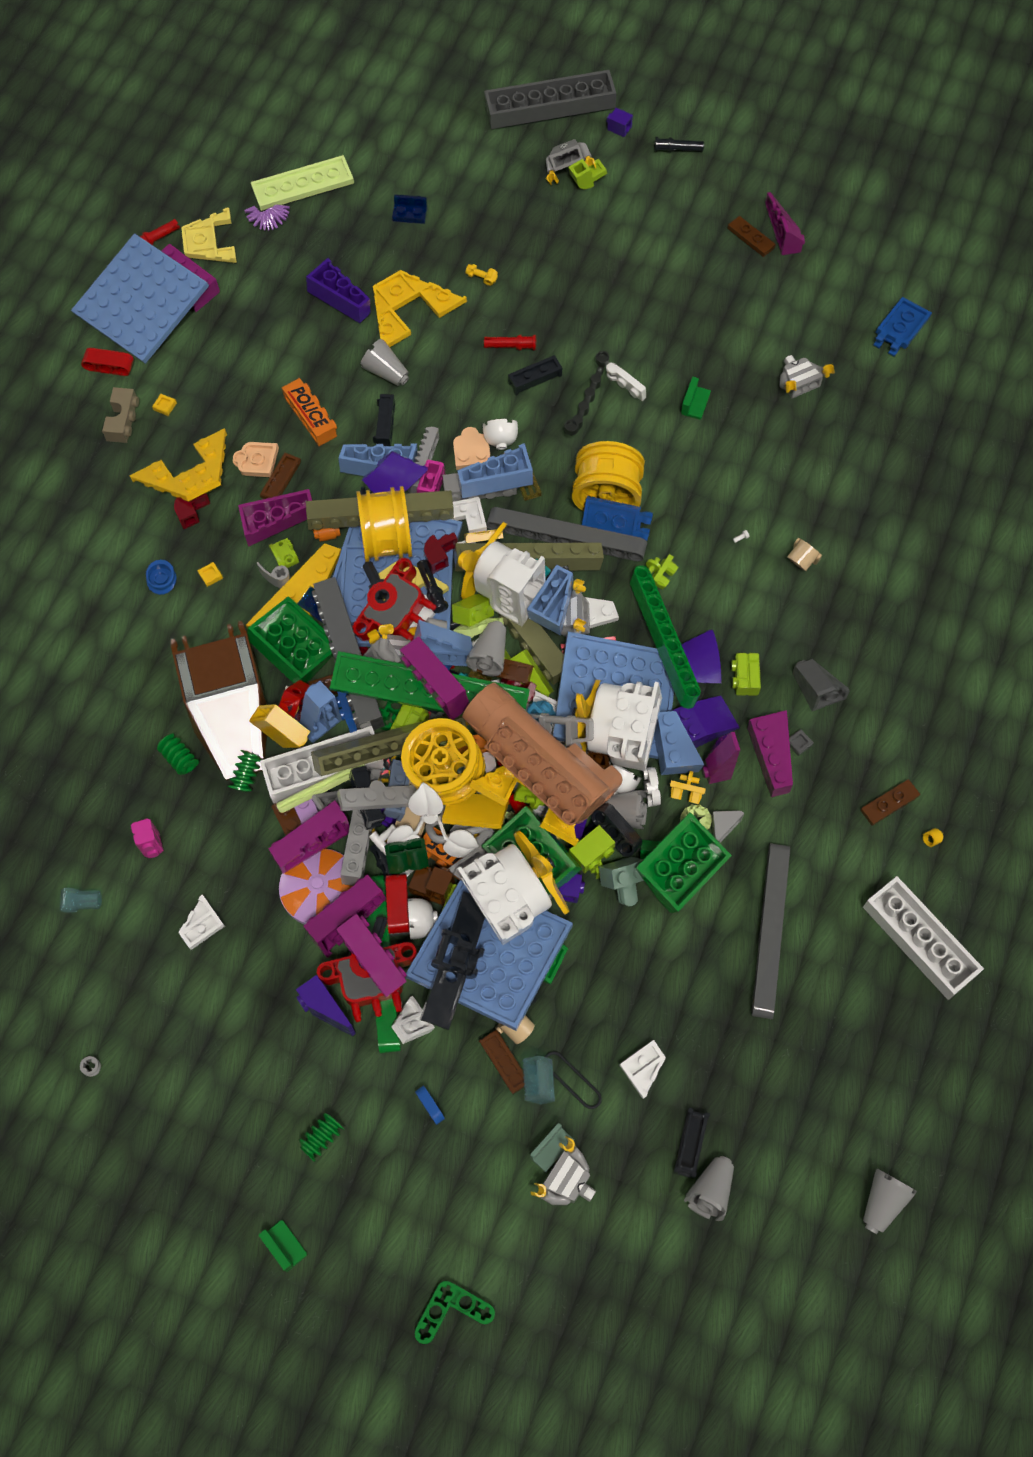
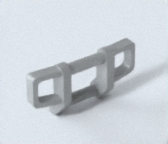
(571, 727)

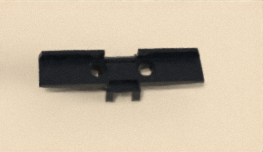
(462, 963)

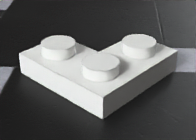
(471, 511)

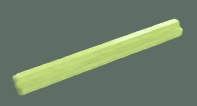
(317, 788)

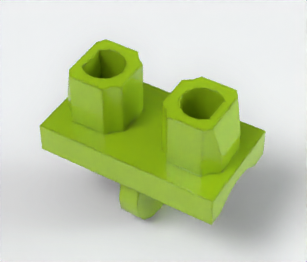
(665, 566)
(523, 794)

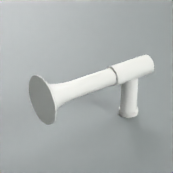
(379, 842)

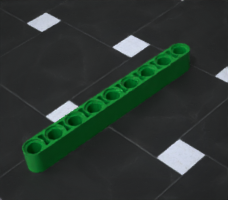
(665, 637)
(387, 1038)

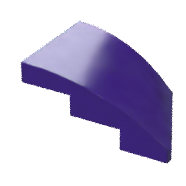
(394, 472)
(704, 657)

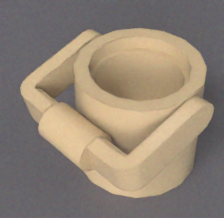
(804, 555)
(523, 1031)

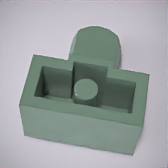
(623, 877)

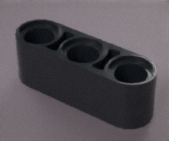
(612, 821)

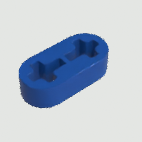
(429, 1105)

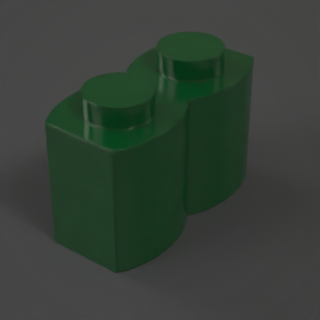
(406, 855)

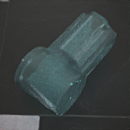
(73, 899)

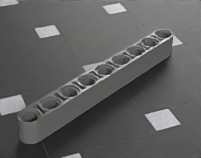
(559, 531)
(770, 931)

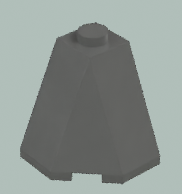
(818, 685)

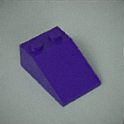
(707, 720)
(317, 1000)

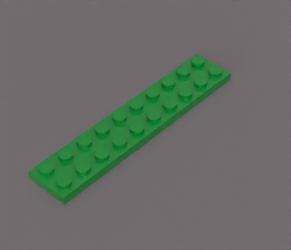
(396, 683)

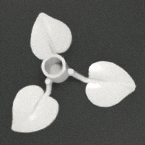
(428, 804)

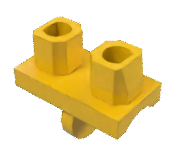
(696, 792)

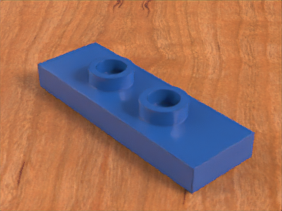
(346, 712)

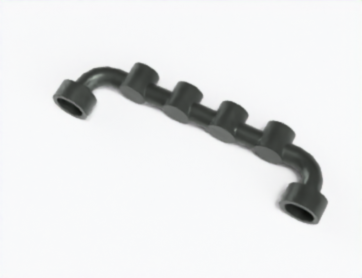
(573, 425)

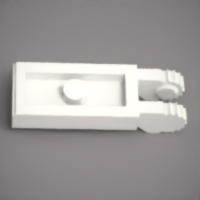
(625, 380)

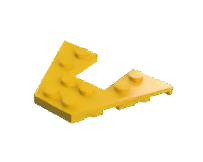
(401, 289)
(194, 481)
(499, 786)

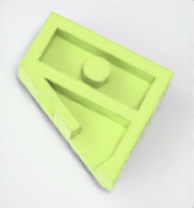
(477, 628)

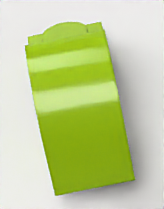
(585, 175)

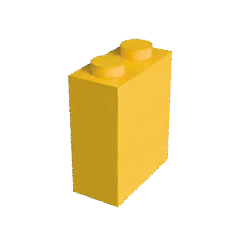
(279, 726)

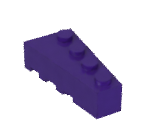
(337, 290)

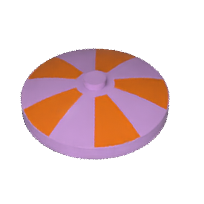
(312, 885)

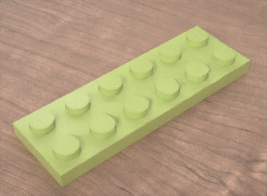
(302, 182)

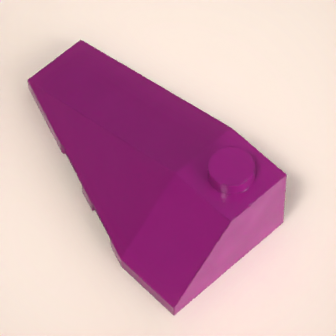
(785, 229)
(721, 759)

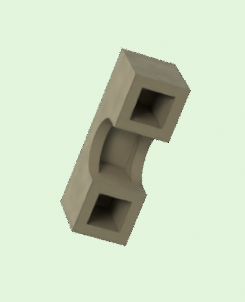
(119, 427)

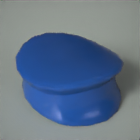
(160, 577)

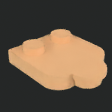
(470, 448)
(256, 459)

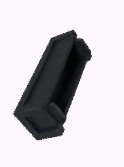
(535, 374)
(385, 419)
(360, 778)
(691, 1144)

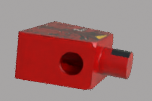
(292, 699)

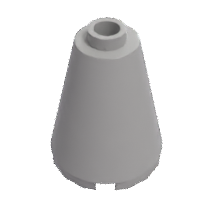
(384, 363)
(489, 650)
(631, 807)
(712, 1190)
(885, 1201)

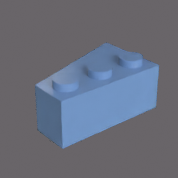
(447, 645)
(319, 711)
(675, 746)

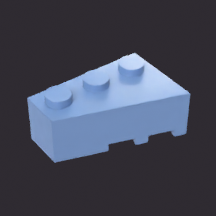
(552, 600)

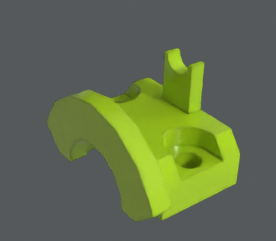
(284, 553)

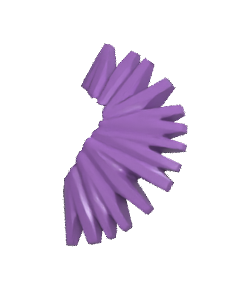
(268, 217)

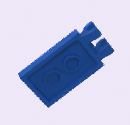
(901, 325)
(616, 517)

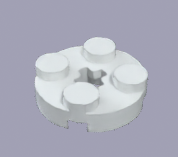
(651, 787)

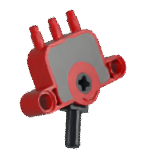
(402, 601)
(355, 982)

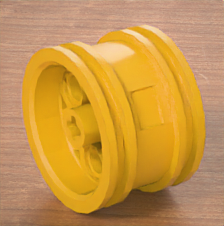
(609, 473)
(384, 524)
(423, 753)

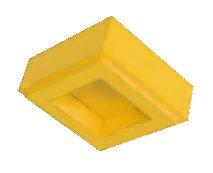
(164, 404)
(210, 574)

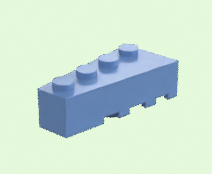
(361, 459)
(497, 473)

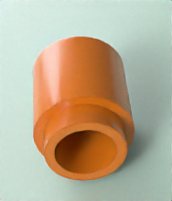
(326, 534)

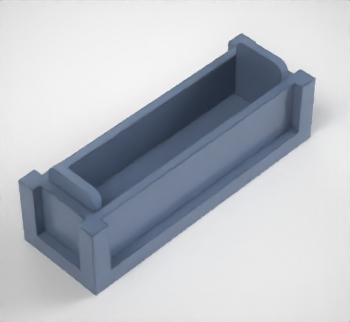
(396, 778)

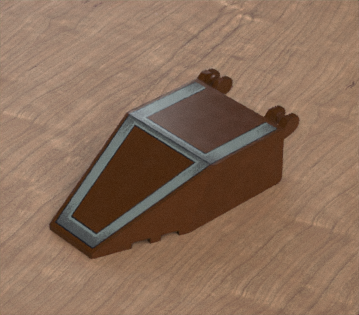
(221, 695)

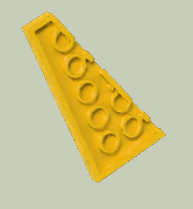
(316, 569)

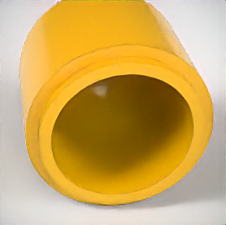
(936, 834)

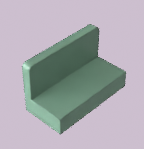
(549, 1150)

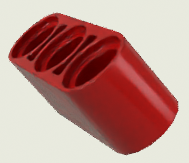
(107, 361)
(397, 903)

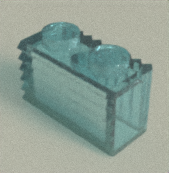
(538, 1080)

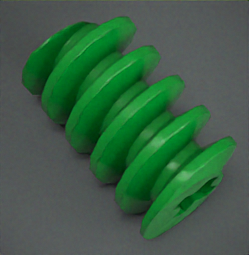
(176, 755)
(245, 771)
(320, 1136)

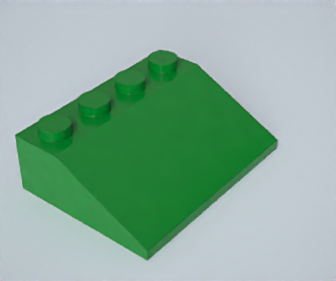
(291, 641)
(545, 842)
(682, 863)

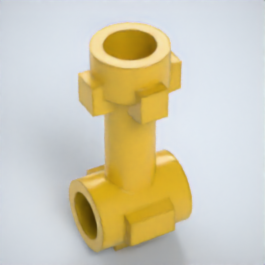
(489, 277)

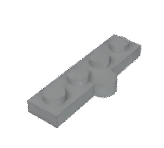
(375, 797)

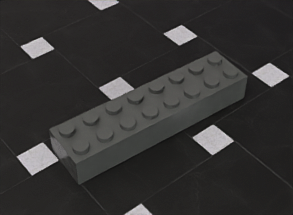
(550, 99)
(343, 639)

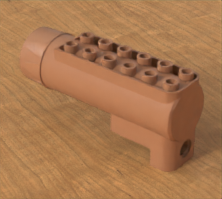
(559, 776)

